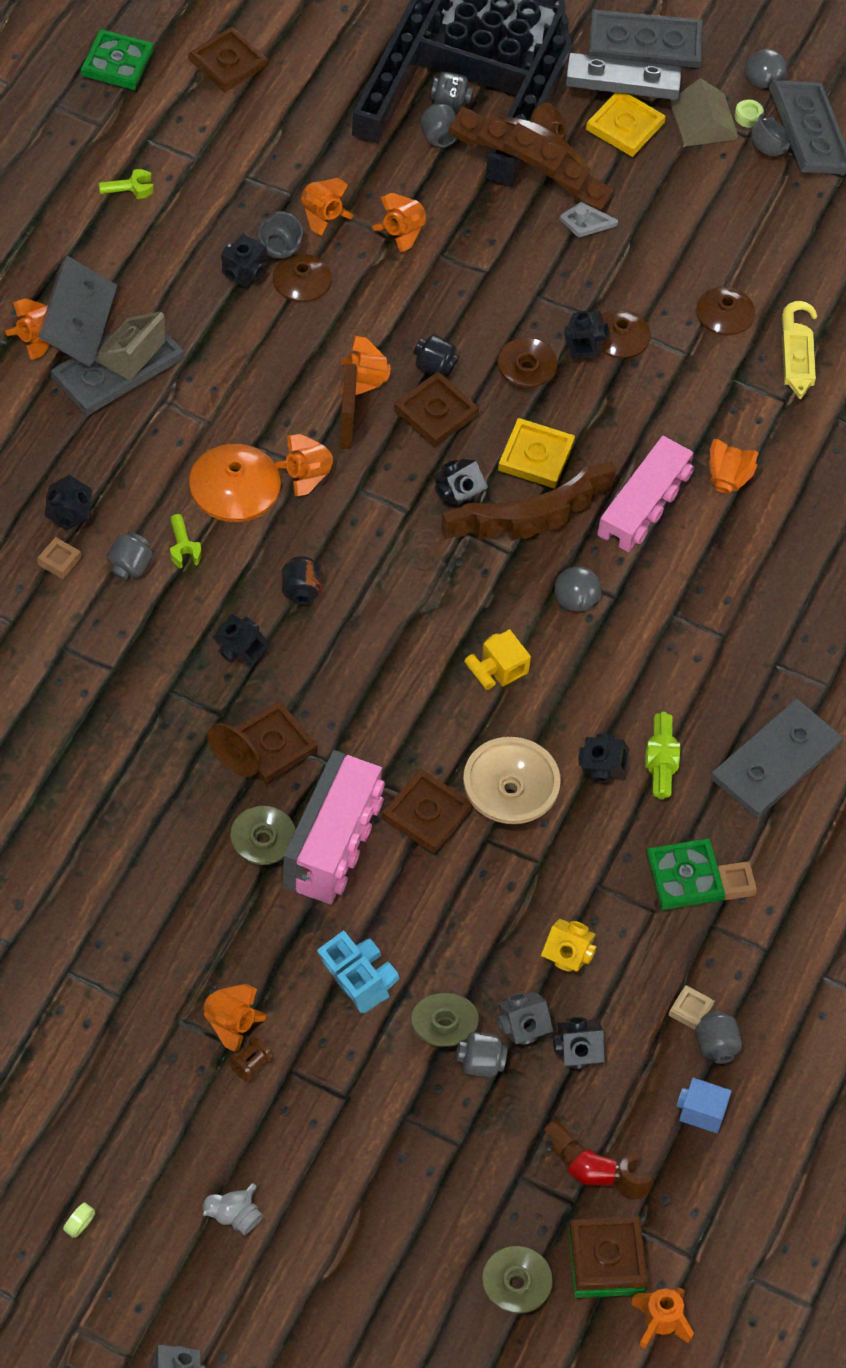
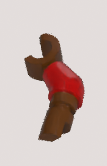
(597, 1169)

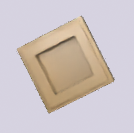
(691, 1007)

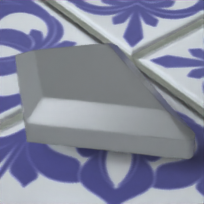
(586, 220)

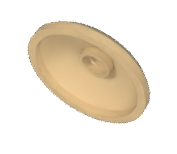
(512, 765)

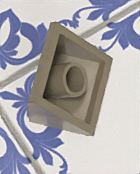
(703, 115)
(133, 344)

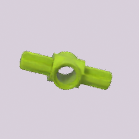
(662, 755)

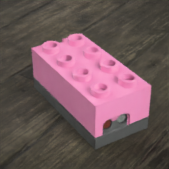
(333, 828)

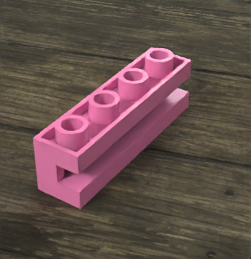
(646, 493)

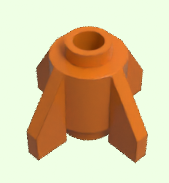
(323, 203)
(402, 219)
(29, 325)
(370, 363)
(308, 463)
(730, 466)
(231, 1013)
(663, 1314)

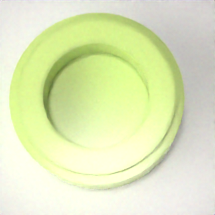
(748, 112)
(79, 1220)

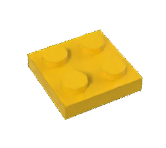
(625, 123)
(536, 453)

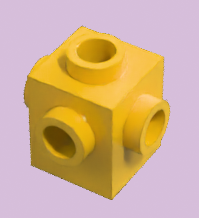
(569, 945)

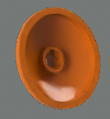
(232, 494)

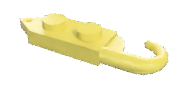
(798, 349)

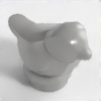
(234, 1209)

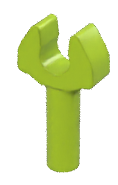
(132, 184)
(183, 544)

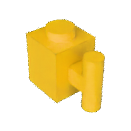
(501, 657)

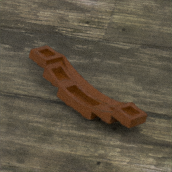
(535, 146)
(530, 515)

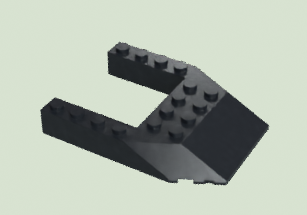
(491, 42)

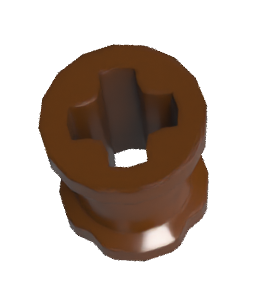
(260, 1054)

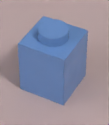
(703, 1105)

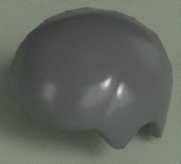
(764, 67)
(770, 136)
(281, 235)
(578, 589)

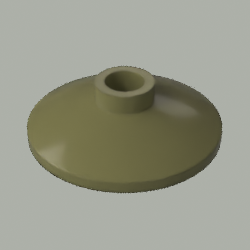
(262, 823)
(444, 1019)
(521, 1265)

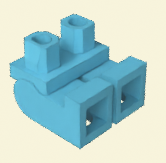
(354, 973)

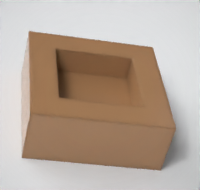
(59, 558)
(737, 880)

